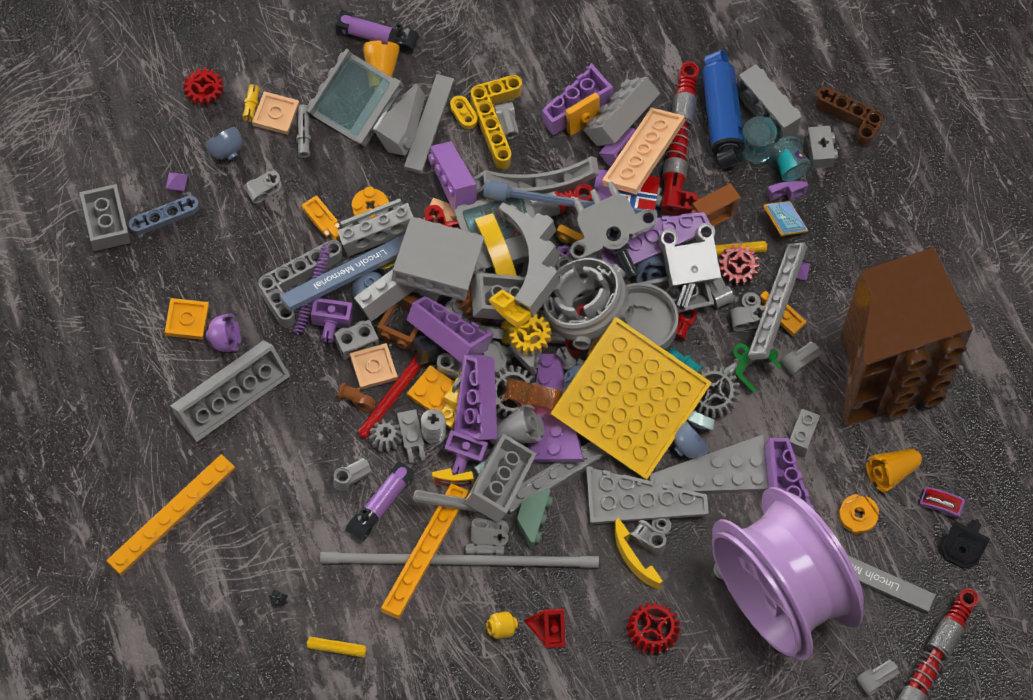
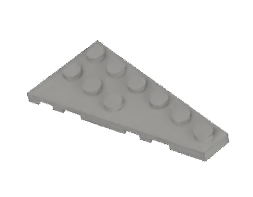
(723, 471)
(638, 499)

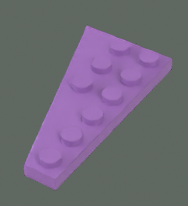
(646, 244)
(559, 441)

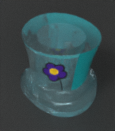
(759, 139)
(790, 158)

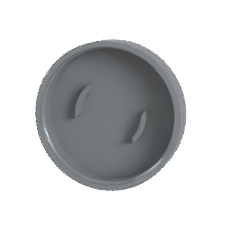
(653, 314)

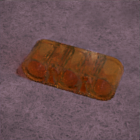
(532, 393)

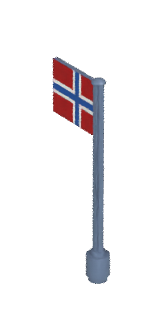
(643, 200)

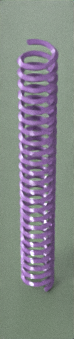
(314, 273)

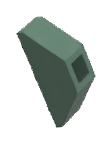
(533, 515)

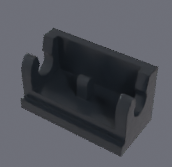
(427, 349)

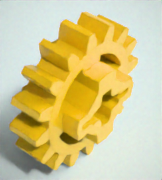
(532, 336)

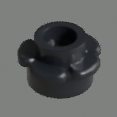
(278, 597)

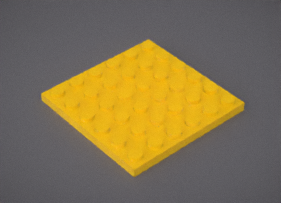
(630, 397)

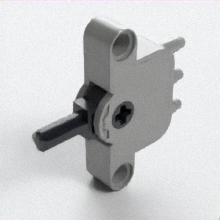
(609, 216)

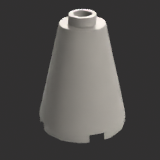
(522, 426)

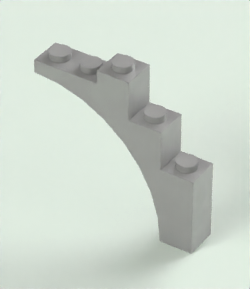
(557, 180)
(540, 276)

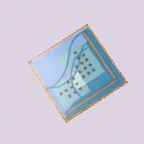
(785, 218)

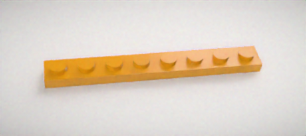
(170, 515)
(422, 556)

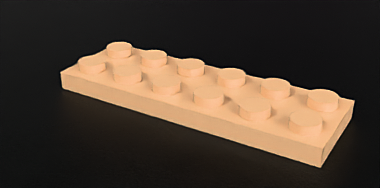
(644, 150)

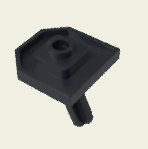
(964, 544)

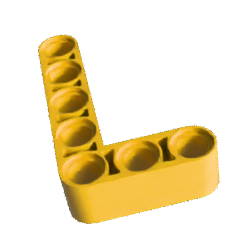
(488, 119)

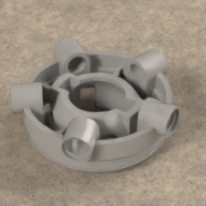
(599, 311)

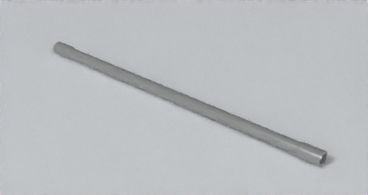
(582, 561)

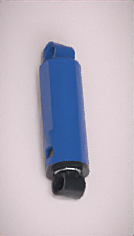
(723, 109)

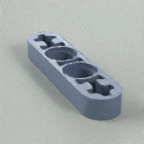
(165, 218)

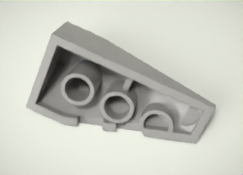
(399, 125)

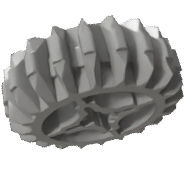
(501, 378)
(721, 397)

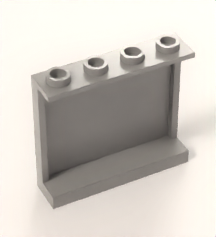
(437, 258)

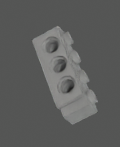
(369, 227)

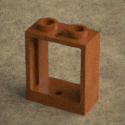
(718, 205)
(386, 333)

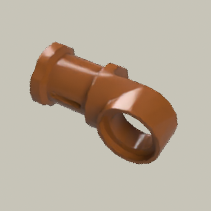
(353, 394)

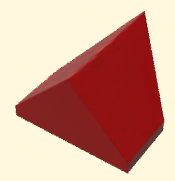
(548, 627)

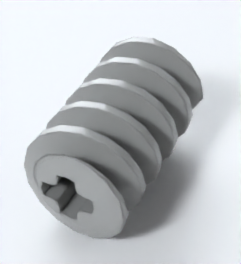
(433, 426)

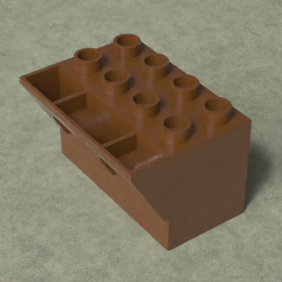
(902, 338)

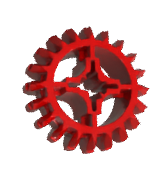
(660, 642)

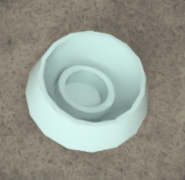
(700, 421)

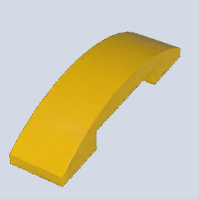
(495, 245)
(647, 575)

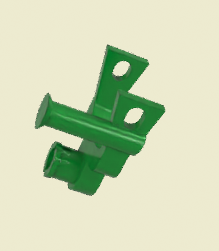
(744, 360)

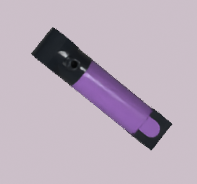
(348, 24)
(362, 524)

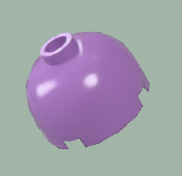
(224, 333)

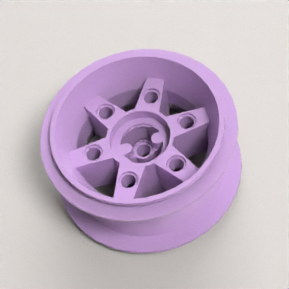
(788, 573)

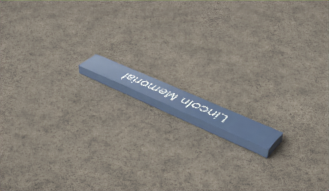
(342, 275)

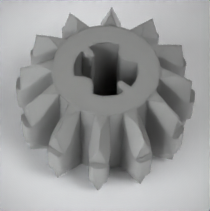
(385, 429)

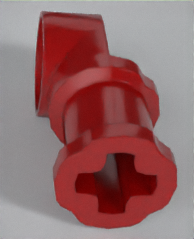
(685, 324)

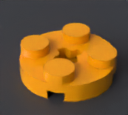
(367, 196)
(855, 524)

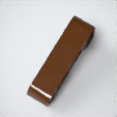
(846, 113)

